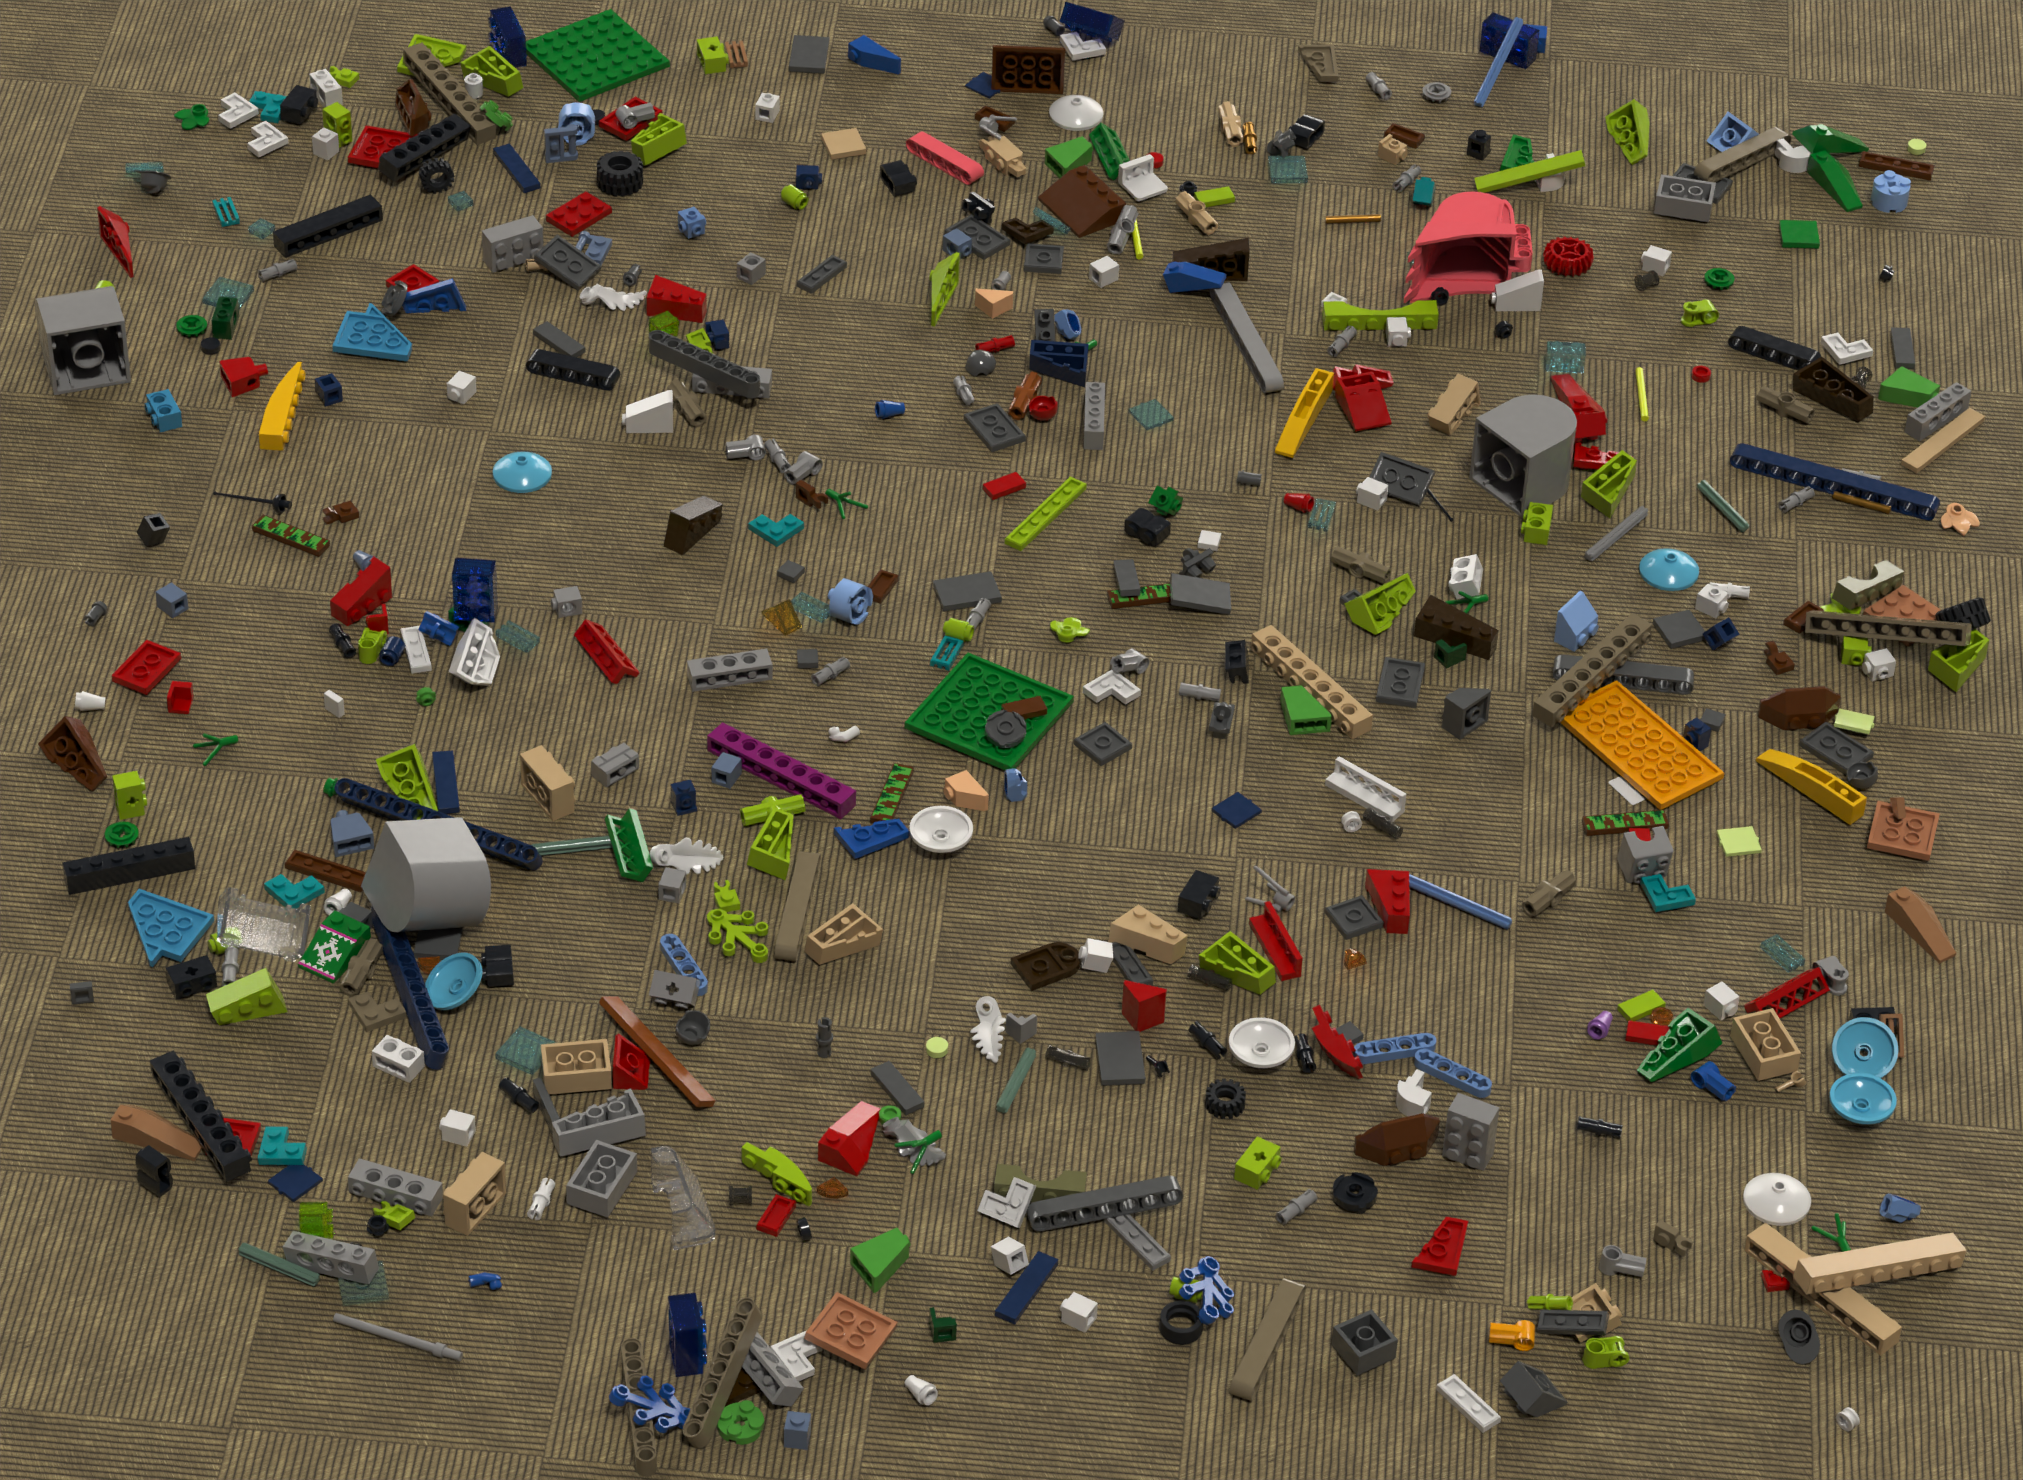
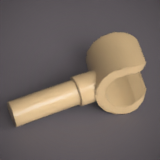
(1793, 1081)

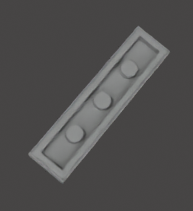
(1139, 1241)

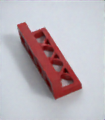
(605, 651)
(1277, 943)
(1790, 986)

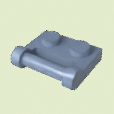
(555, 144)
(598, 246)

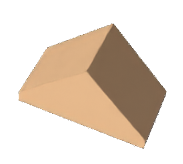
(993, 301)

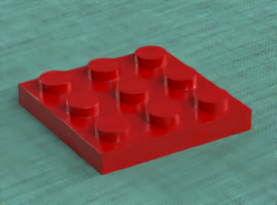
(373, 143)

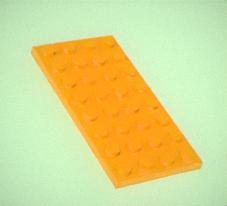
(1640, 746)

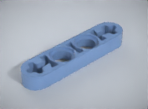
(681, 965)
(1421, 1040)
(1475, 1084)

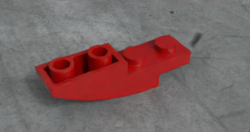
(1335, 1045)

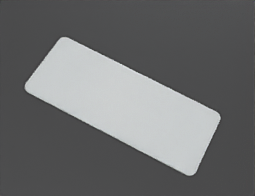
(1626, 790)

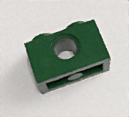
(225, 318)

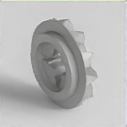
(1441, 93)

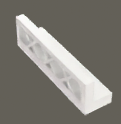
(1366, 794)

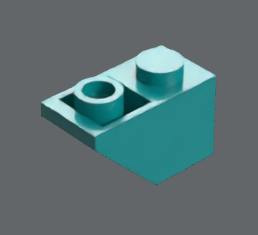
(1424, 191)

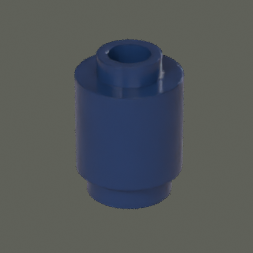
(392, 651)

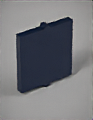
(982, 85)
(1236, 810)
(295, 1181)

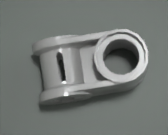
(1834, 974)

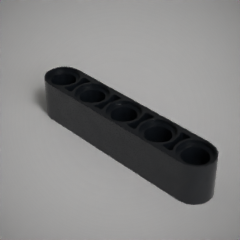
(1772, 348)
(573, 369)

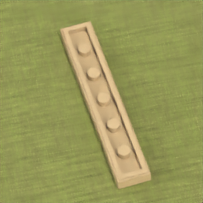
(1943, 440)

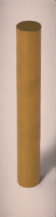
(1353, 218)
(1862, 502)

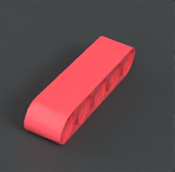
(944, 158)

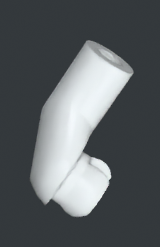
(836, 735)

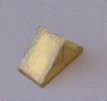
(783, 617)

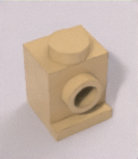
(1392, 150)

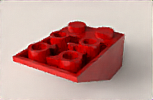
(1362, 401)

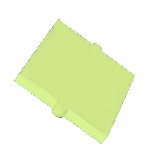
(1854, 721)
(1739, 841)

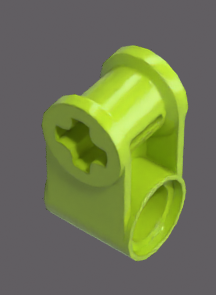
(1700, 312)
(371, 645)
(1604, 1352)

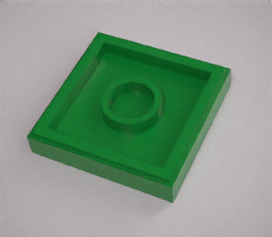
(1799, 234)

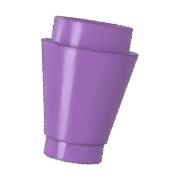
(1600, 1025)

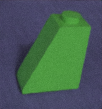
(1068, 156)
(1907, 388)
(1303, 711)
(880, 1257)

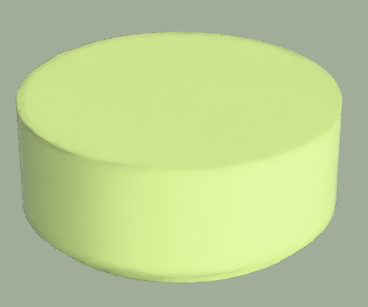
(1916, 146)
(937, 1047)

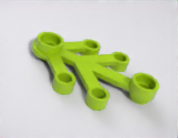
(720, 919)

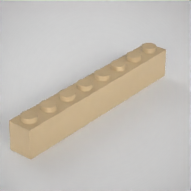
(1879, 1263)
(1842, 1305)

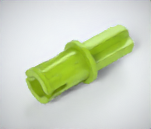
(1550, 1302)

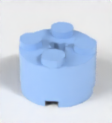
(582, 117)
(1890, 192)
(850, 601)

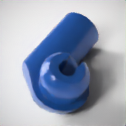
(485, 1278)

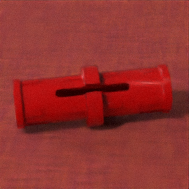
(996, 345)

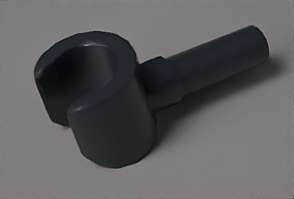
(1160, 1066)

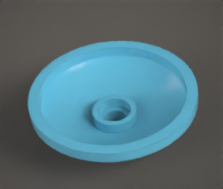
(522, 472)
(1669, 569)
(454, 981)
(1871, 1037)
(1863, 1098)

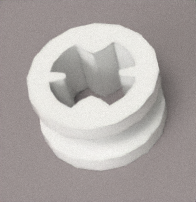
(1353, 826)
(1848, 1419)

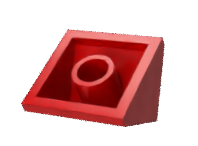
(1143, 1005)
(629, 1065)

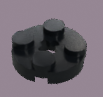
(1354, 1202)

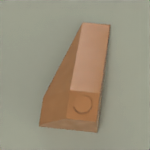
(1919, 922)
(146, 1128)

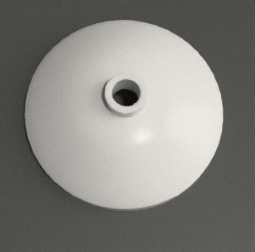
(1076, 112)
(941, 829)
(1261, 1042)
(1777, 1199)

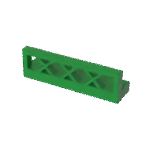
(1109, 149)
(634, 847)

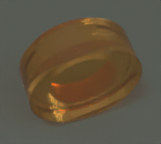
(1661, 1016)

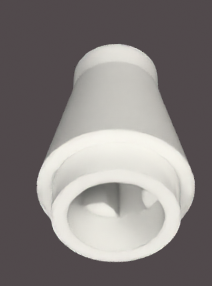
(87, 701)
(337, 901)
(921, 1390)

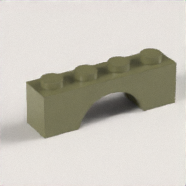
(1856, 592)
(1066, 1184)

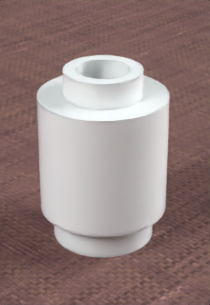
(474, 85)

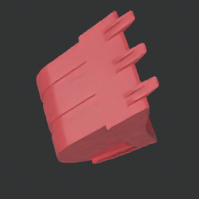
(1479, 244)

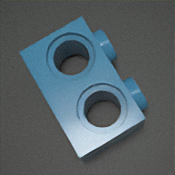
(163, 410)

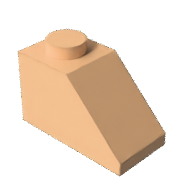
(966, 792)

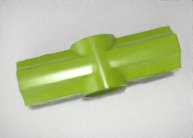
(761, 812)

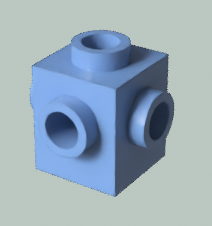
(691, 222)

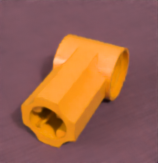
(1520, 1335)

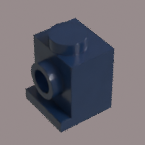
(808, 177)
(718, 334)
(328, 389)
(1720, 633)
(1697, 733)
(683, 797)

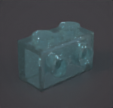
(1565, 357)

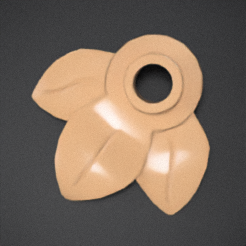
(1958, 520)

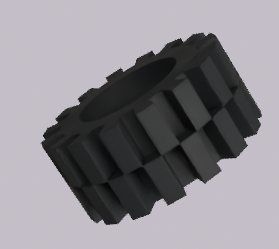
(435, 167)
(1229, 1090)

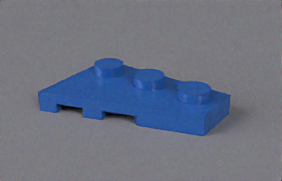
(434, 297)
(867, 839)

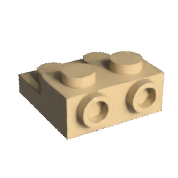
(1596, 1300)

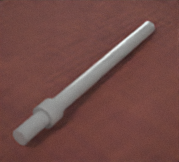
(438, 1349)

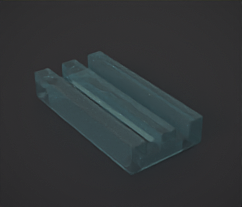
(149, 166)
(1051, 220)
(1319, 523)
(807, 605)
(520, 634)
(1779, 954)

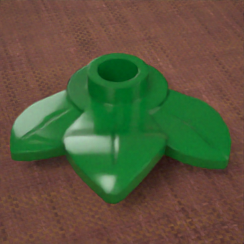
(192, 117)

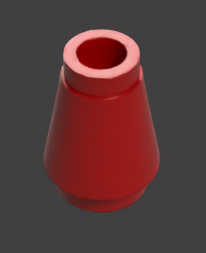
(1299, 501)

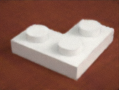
(1078, 49)
(237, 110)
(267, 139)
(1843, 351)
(1113, 684)
(1009, 1208)
(794, 1353)

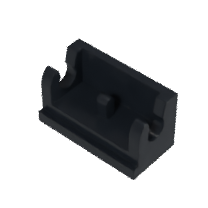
(1237, 660)

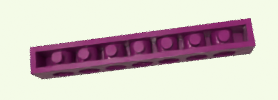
(783, 771)

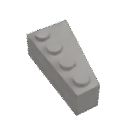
(610, 1123)

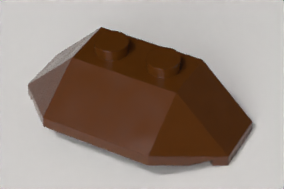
(412, 108)
(1800, 707)
(1398, 1139)

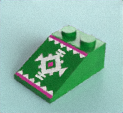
(333, 946)

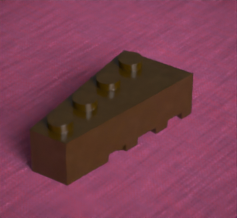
(1224, 257)
(1833, 389)
(1445, 622)

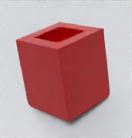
(379, 621)
(180, 697)

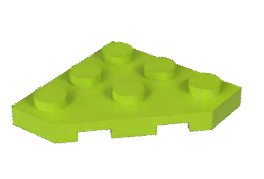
(445, 51)

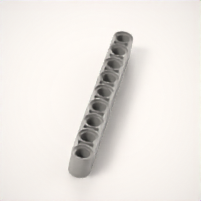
(1247, 338)

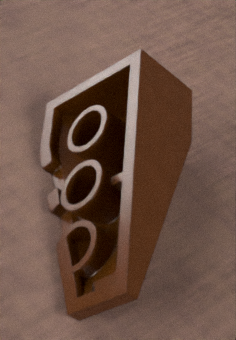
(74, 751)

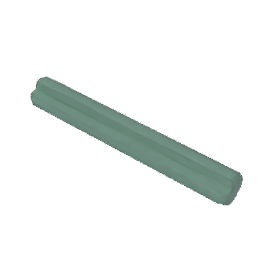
(1723, 506)
(573, 845)
(1016, 1080)
(279, 1264)

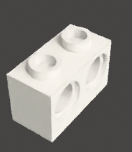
(326, 88)
(1466, 576)
(398, 1058)

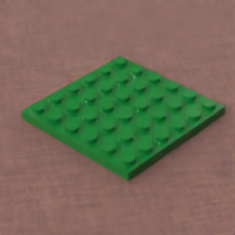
(595, 55)
(970, 694)

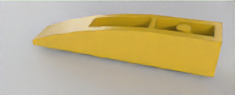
(281, 409)
(1305, 412)
(1816, 784)

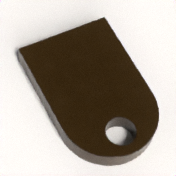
(1046, 964)

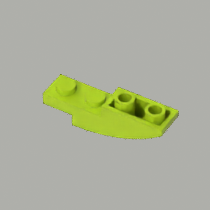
(785, 1174)

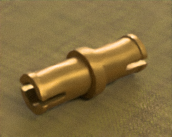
(1249, 138)

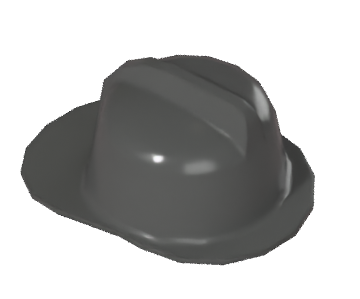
(153, 180)
(1799, 1336)

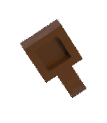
(807, 495)
(343, 512)
(1778, 662)

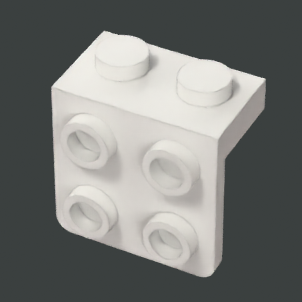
(1139, 179)

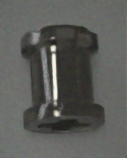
(1646, 280)
(1860, 376)
(740, 1195)

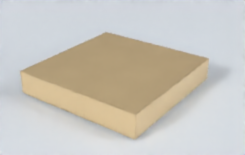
(843, 143)

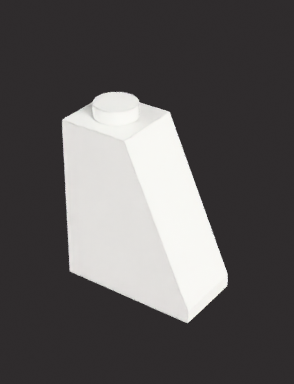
(1519, 293)
(650, 414)

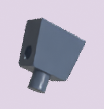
(350, 834)

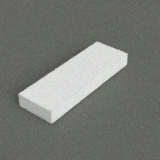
(416, 650)
(1468, 1403)

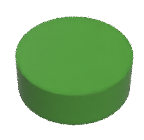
(888, 1113)

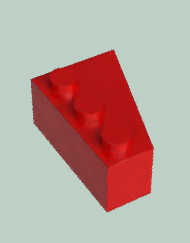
(676, 298)

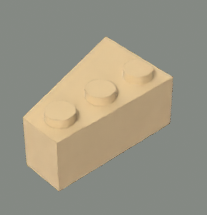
(1454, 404)
(1149, 934)
(843, 935)

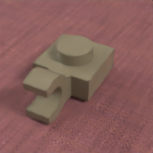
(1669, 1237)

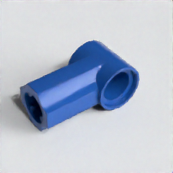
(1710, 1077)

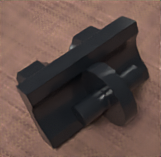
(979, 207)

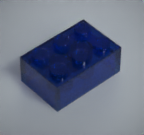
(1091, 22)
(507, 36)
(1524, 48)
(474, 589)
(686, 1334)

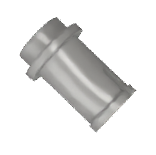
(1000, 282)

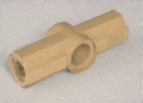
(1230, 124)
(1196, 213)

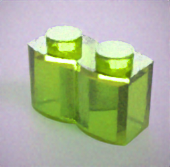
(316, 1219)

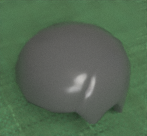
(980, 362)
(1862, 775)
(693, 1027)

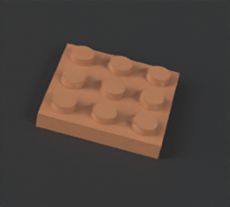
(1903, 604)
(1905, 836)
(850, 1330)

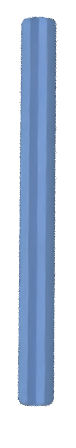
(1498, 62)
(1459, 902)

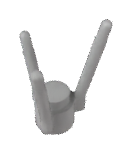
(990, 125)
(1282, 898)

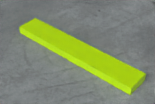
(1530, 171)
(1045, 513)

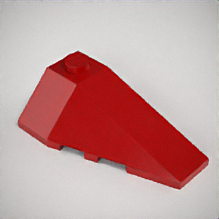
(115, 236)
(1573, 394)
(850, 1139)

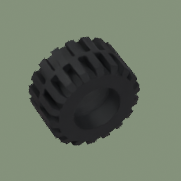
(619, 173)
(1969, 612)

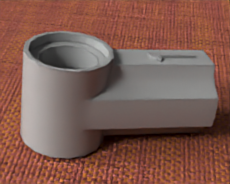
(631, 116)
(751, 447)
(805, 465)
(1130, 661)
(1616, 1261)

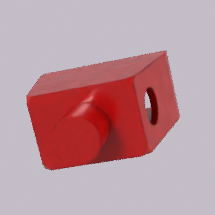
(241, 375)

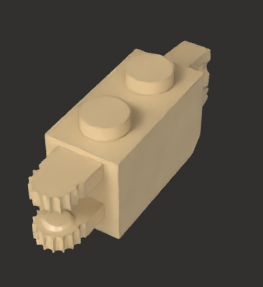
(1003, 155)

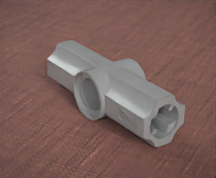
(1122, 229)

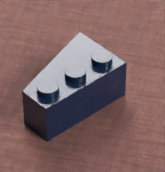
(1060, 360)

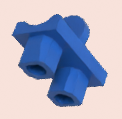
(438, 628)

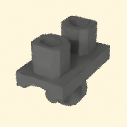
(1281, 143)
(1044, 324)
(1193, 561)
(1221, 719)

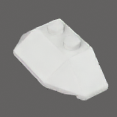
(476, 655)

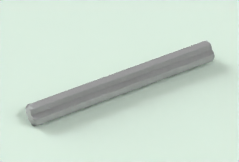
(1616, 533)

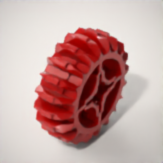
(1568, 256)

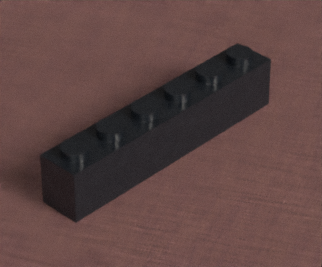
(327, 226)
(128, 865)

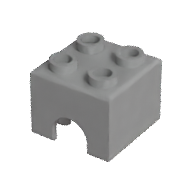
(1645, 858)

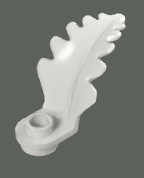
(611, 297)
(686, 856)
(989, 1028)

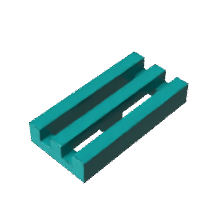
(224, 204)
(947, 664)

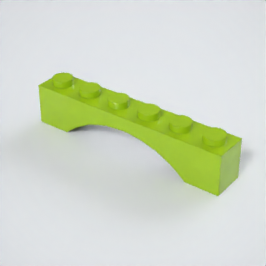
(1339, 315)

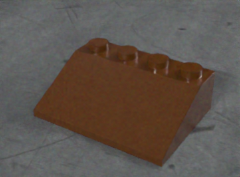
(1028, 69)
(1083, 202)

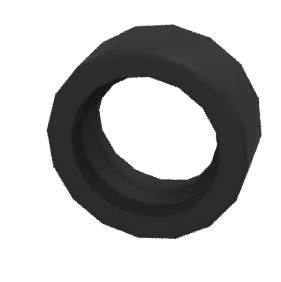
(1179, 1335)

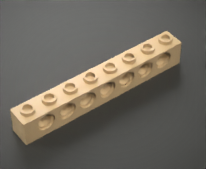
(1300, 670)

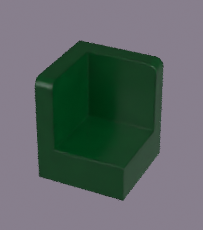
(1449, 655)
(943, 1328)

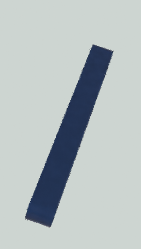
(1831, 479)
(413, 810)
(413, 994)

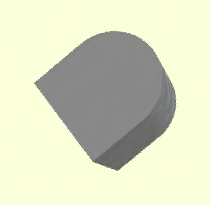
(83, 340)
(1524, 451)
(428, 876)

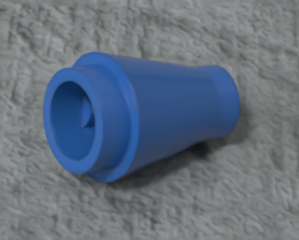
(888, 408)

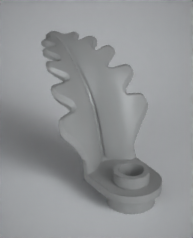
(907, 1132)

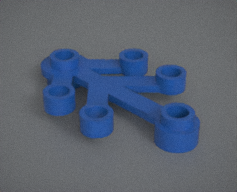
(1209, 1269)
(621, 1394)

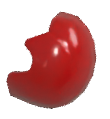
(1043, 407)

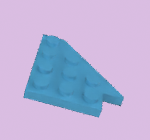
(371, 336)
(167, 925)

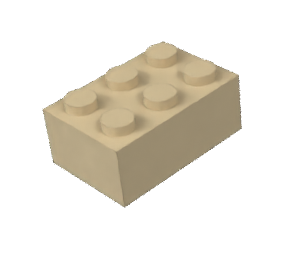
(547, 783)
(1765, 1044)
(576, 1066)
(474, 1193)

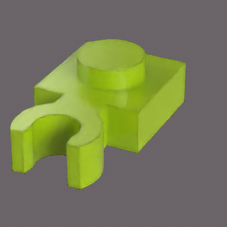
(344, 77)
(700, 339)
(726, 898)
(395, 1216)

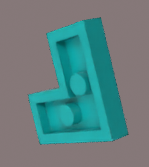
(270, 104)
(776, 532)
(291, 894)
(1666, 898)
(277, 1151)

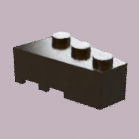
(691, 523)

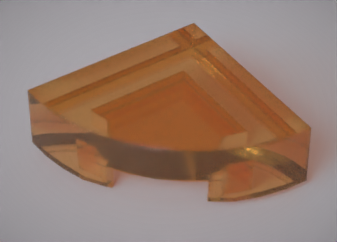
(1353, 959)
(428, 963)
(832, 1189)

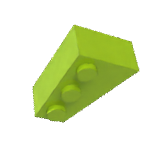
(494, 70)
(659, 139)
(1609, 483)
(1956, 663)
(773, 845)
(1239, 962)
(246, 999)

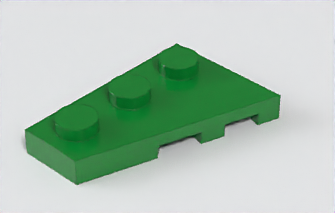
(1518, 153)

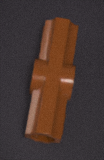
(1024, 394)

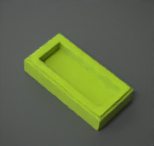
(1215, 196)
(1640, 1006)

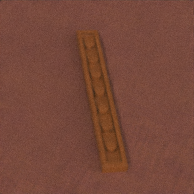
(657, 1051)

